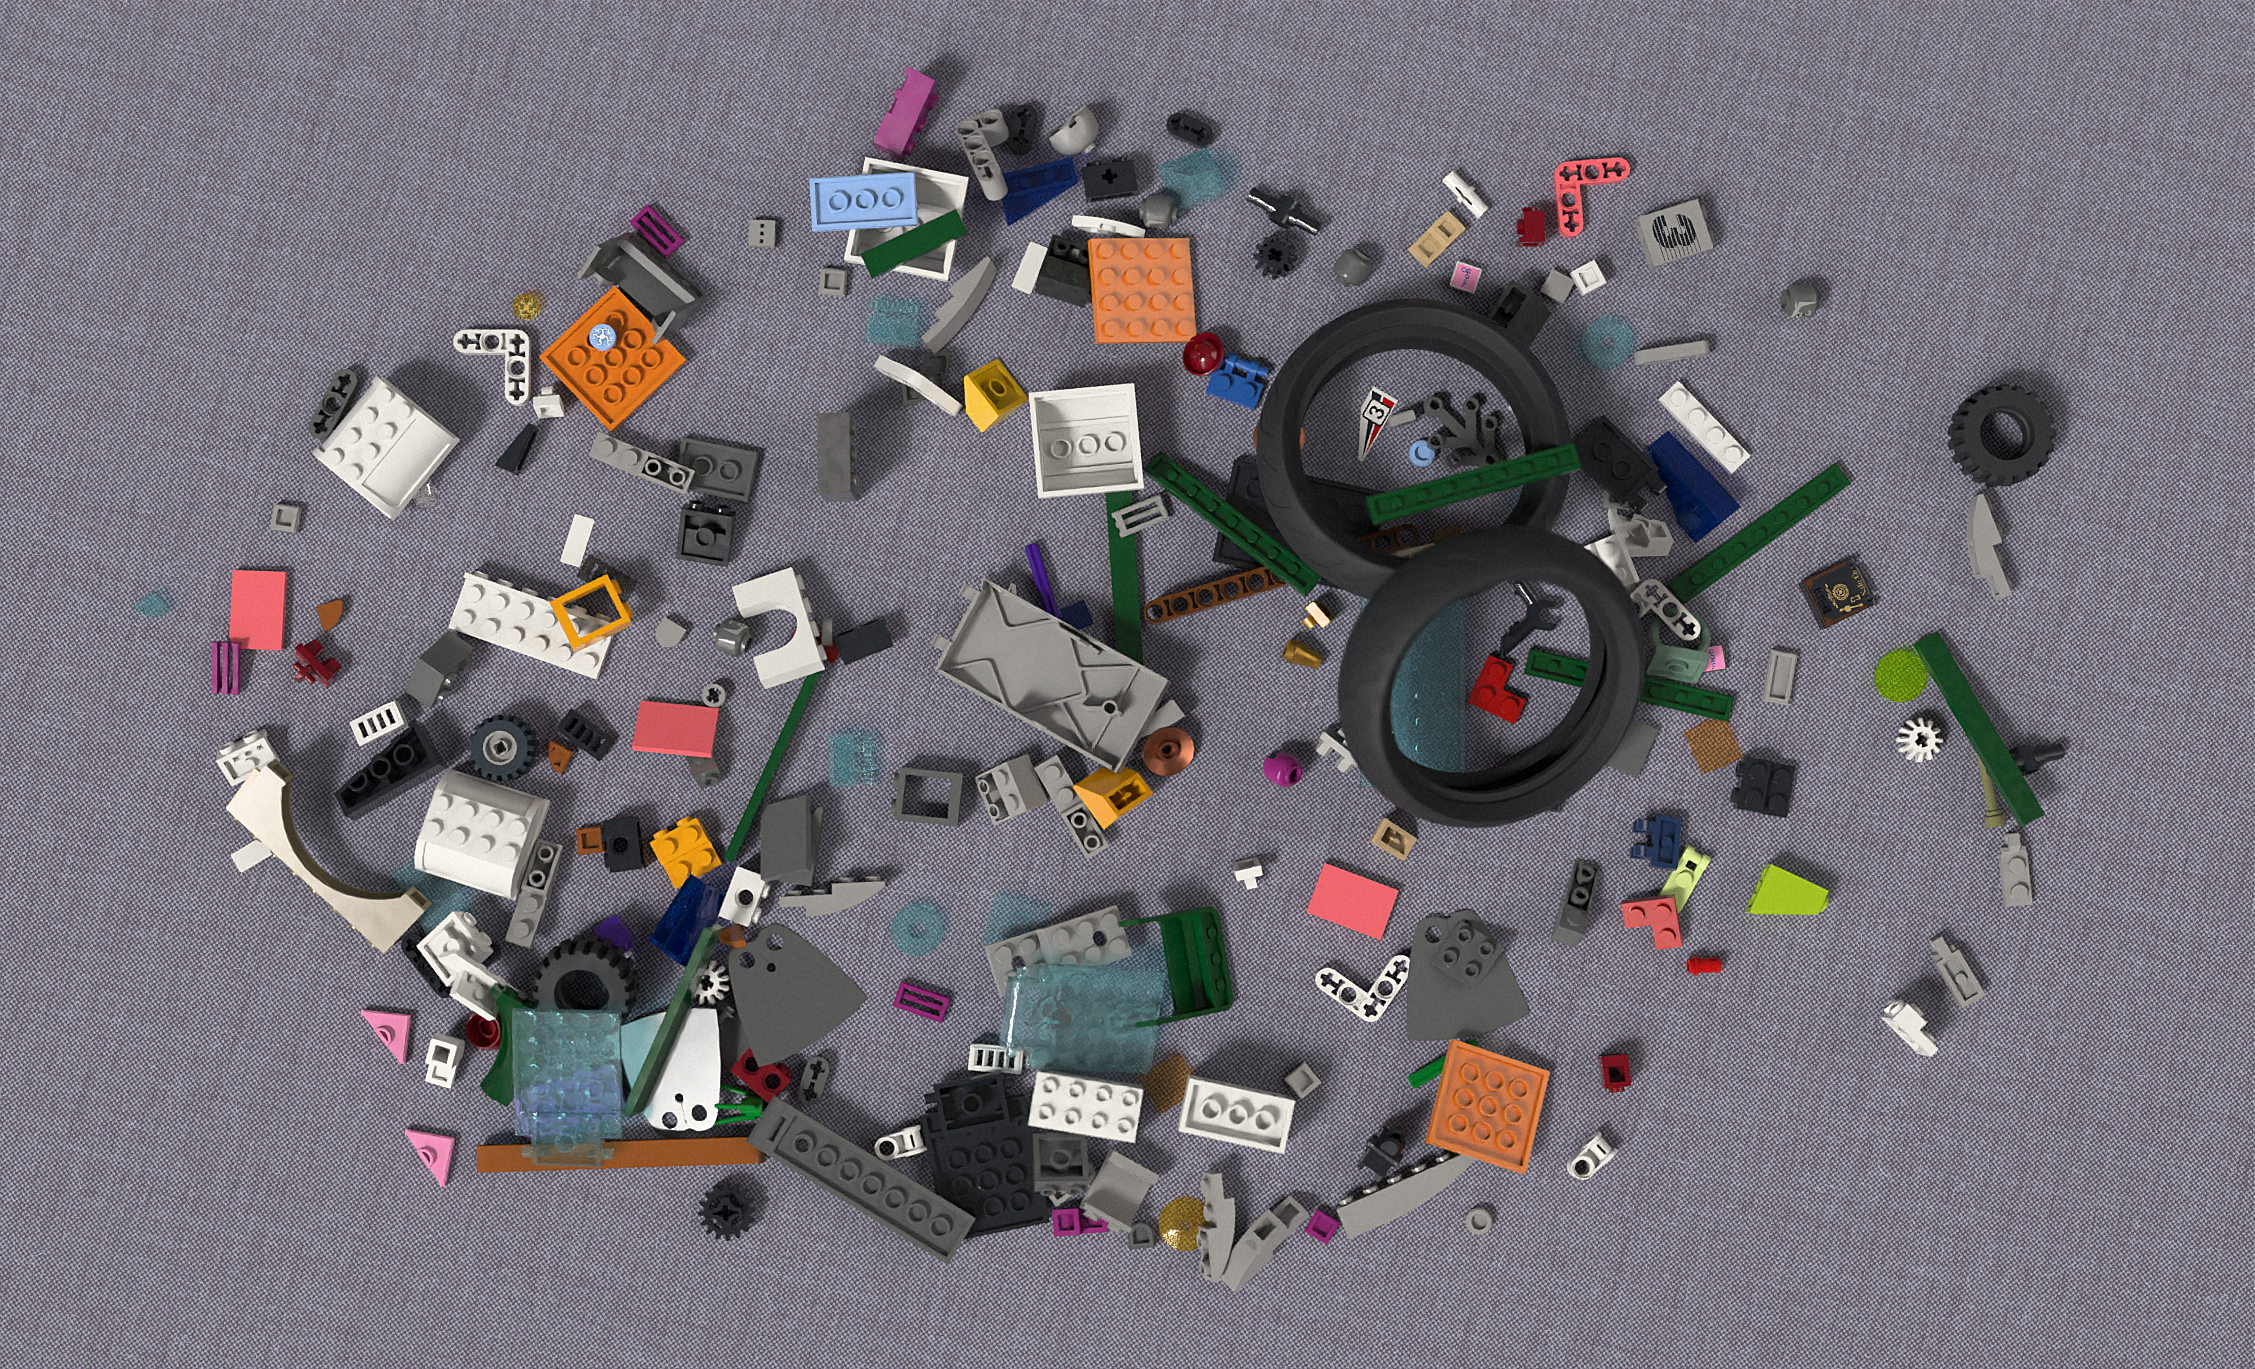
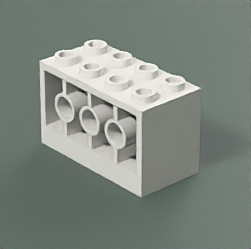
(1086, 1105)
(1236, 1114)

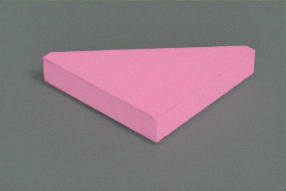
(392, 1030)
(435, 1151)

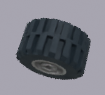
(503, 747)

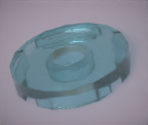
(1617, 332)
(901, 930)

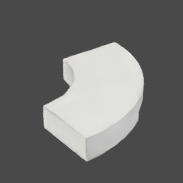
(1107, 227)

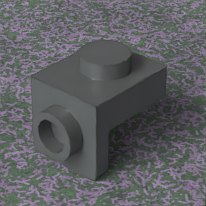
(705, 770)

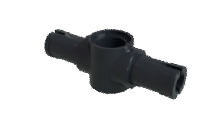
(1284, 211)
(2030, 758)

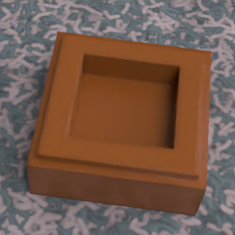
(590, 840)

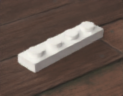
(1704, 427)

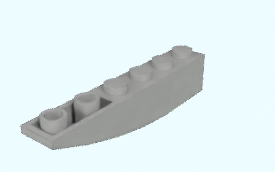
(1400, 1194)

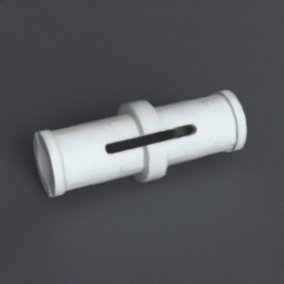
(1465, 194)

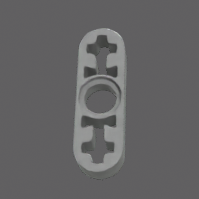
(1671, 353)

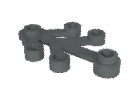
(1465, 436)

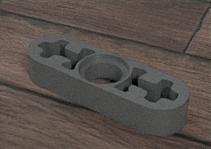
(345, 402)

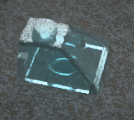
(1192, 180)

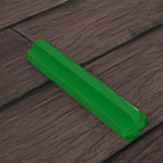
(1431, 1070)

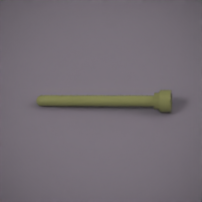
(1994, 816)

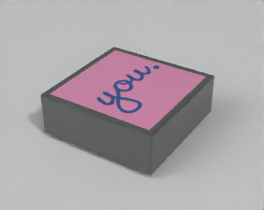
(1716, 659)

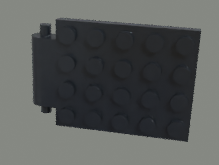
(984, 1153)

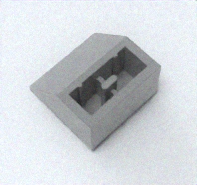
(1010, 789)

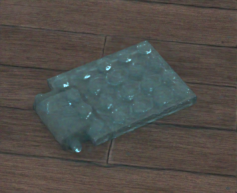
(1083, 1017)
(567, 1084)

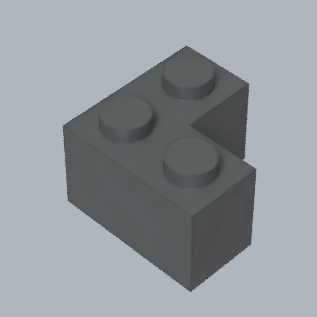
(439, 669)

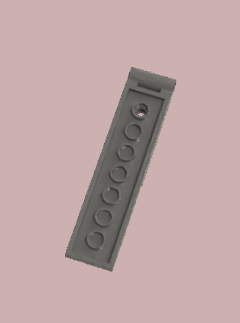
(861, 1179)

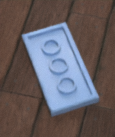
(863, 201)

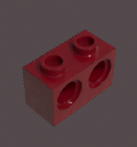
(758, 1079)

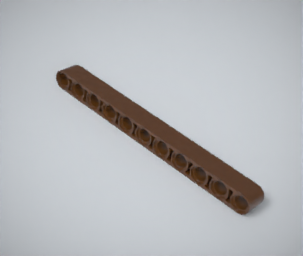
(1269, 582)

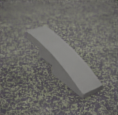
(966, 297)

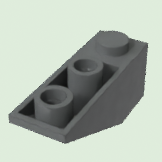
(1575, 904)

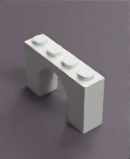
(802, 653)

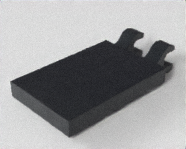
(1617, 464)

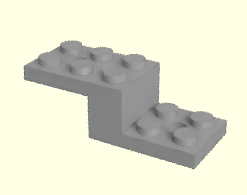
(1061, 944)

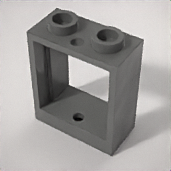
(954, 801)

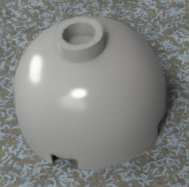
(1075, 133)

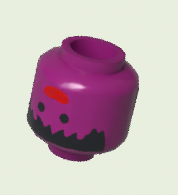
(1282, 768)

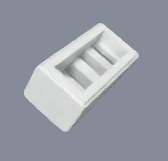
(399, 717)
(972, 1065)

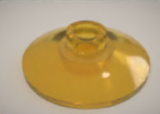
(1171, 1217)

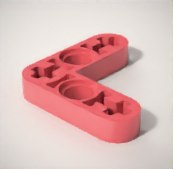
(1572, 187)

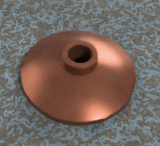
(1172, 760)

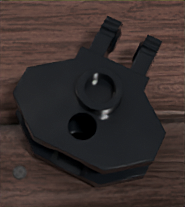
(1383, 1150)

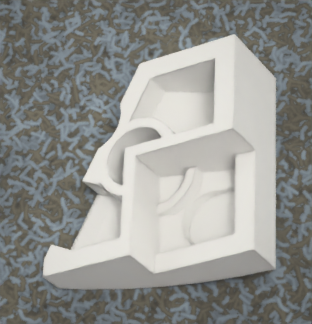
(1641, 535)

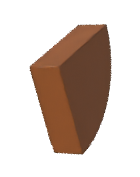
(330, 614)
(559, 756)
(733, 936)

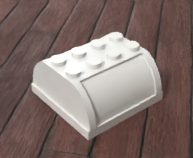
(936, 196)
(1086, 441)
(386, 447)
(480, 834)

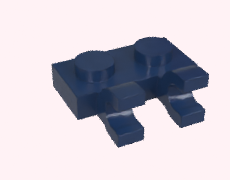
(1664, 841)

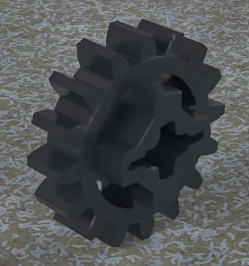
(727, 1223)

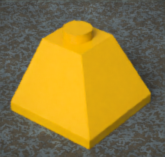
(991, 395)

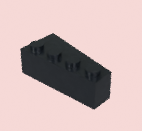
(397, 769)

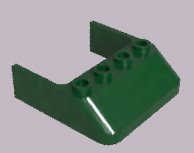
(1194, 963)

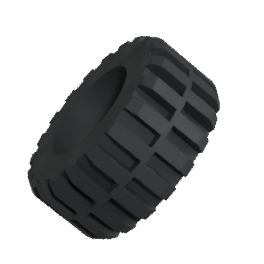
(2033, 425)
(592, 956)

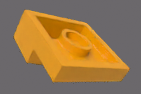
(685, 851)

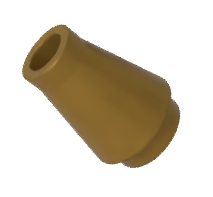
(1300, 654)

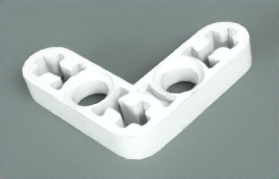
(504, 348)
(919, 383)
(1647, 602)
(1362, 997)

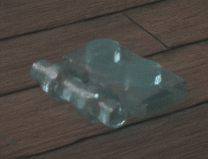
(889, 330)
(843, 760)

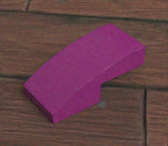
(1072, 1222)

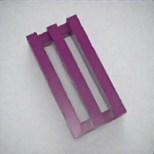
(673, 247)
(225, 689)
(900, 994)

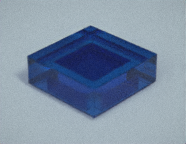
(1077, 615)

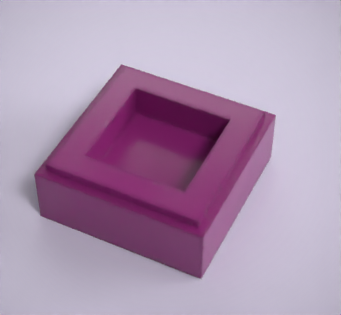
(1322, 1226)

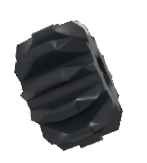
(1276, 248)

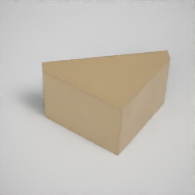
(1392, 839)

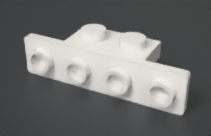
(473, 983)

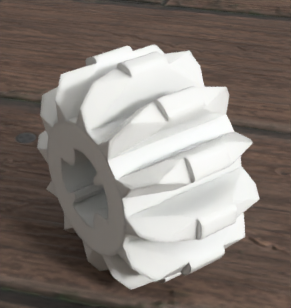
(1927, 744)
(715, 989)

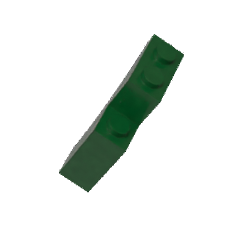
(500, 1078)

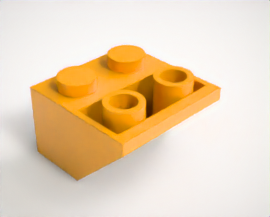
(1112, 794)

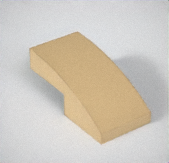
(1437, 239)

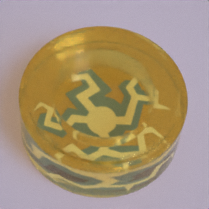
(526, 307)

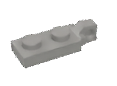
(2014, 872)
(1955, 972)

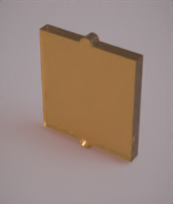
(1712, 745)
(1167, 1082)

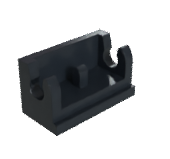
(863, 641)

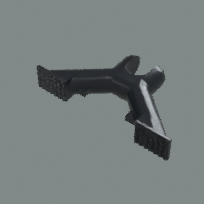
(1530, 622)

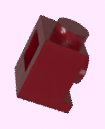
(1531, 228)
(1621, 1063)

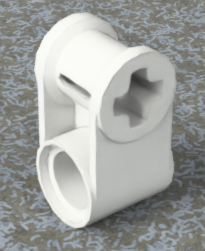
(902, 1143)
(1591, 1155)

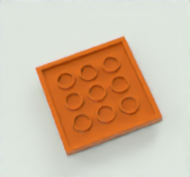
(1141, 290)
(618, 379)
(1487, 1106)

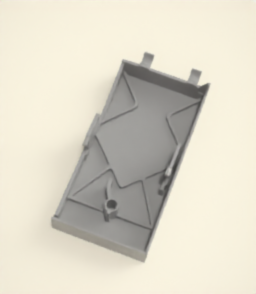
(1051, 675)

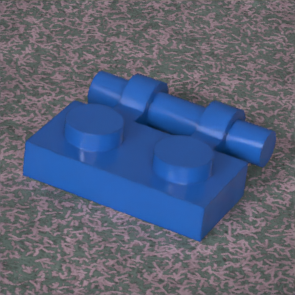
(1236, 388)

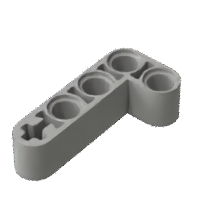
(977, 138)

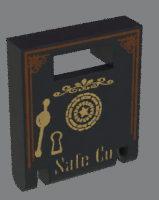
(1843, 590)

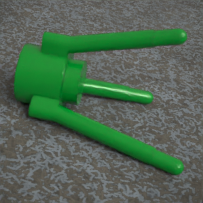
(750, 1106)

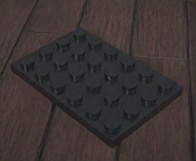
(1340, 501)

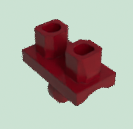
(307, 656)

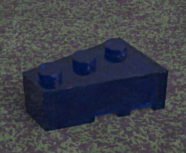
(1035, 187)
(683, 922)

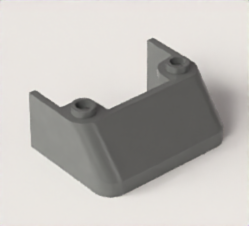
(648, 279)

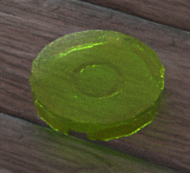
(1900, 676)

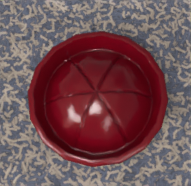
(1203, 354)
(484, 1033)

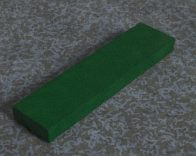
(914, 244)

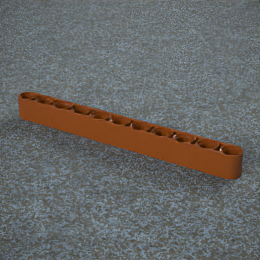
(633, 1154)

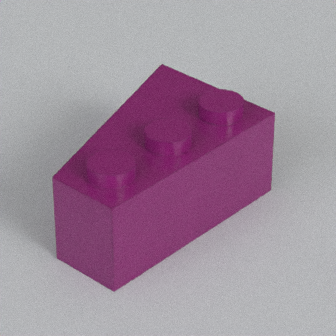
(907, 115)

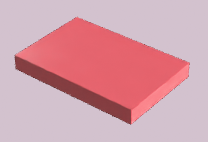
(258, 609)
(675, 729)
(1352, 901)

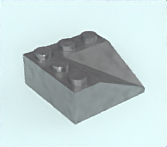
(835, 456)

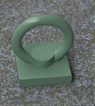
(1677, 661)

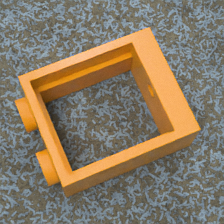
(602, 633)

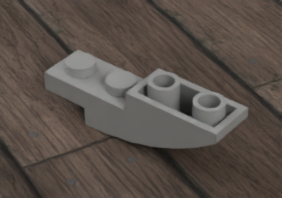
(642, 463)
(1981, 537)
(1071, 806)
(535, 893)
(844, 896)
(1216, 1236)
(1259, 1241)

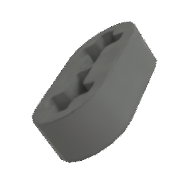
(808, 1078)

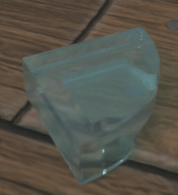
(152, 605)

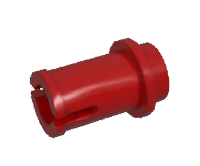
(1703, 965)

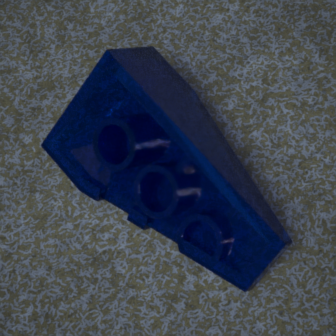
(1694, 493)

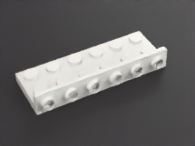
(527, 624)

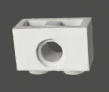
(732, 906)

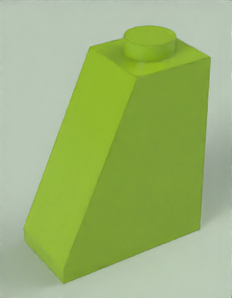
(1786, 894)

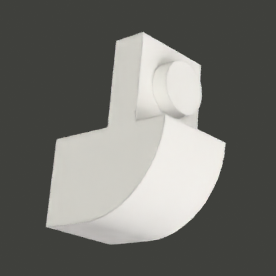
(444, 1059)

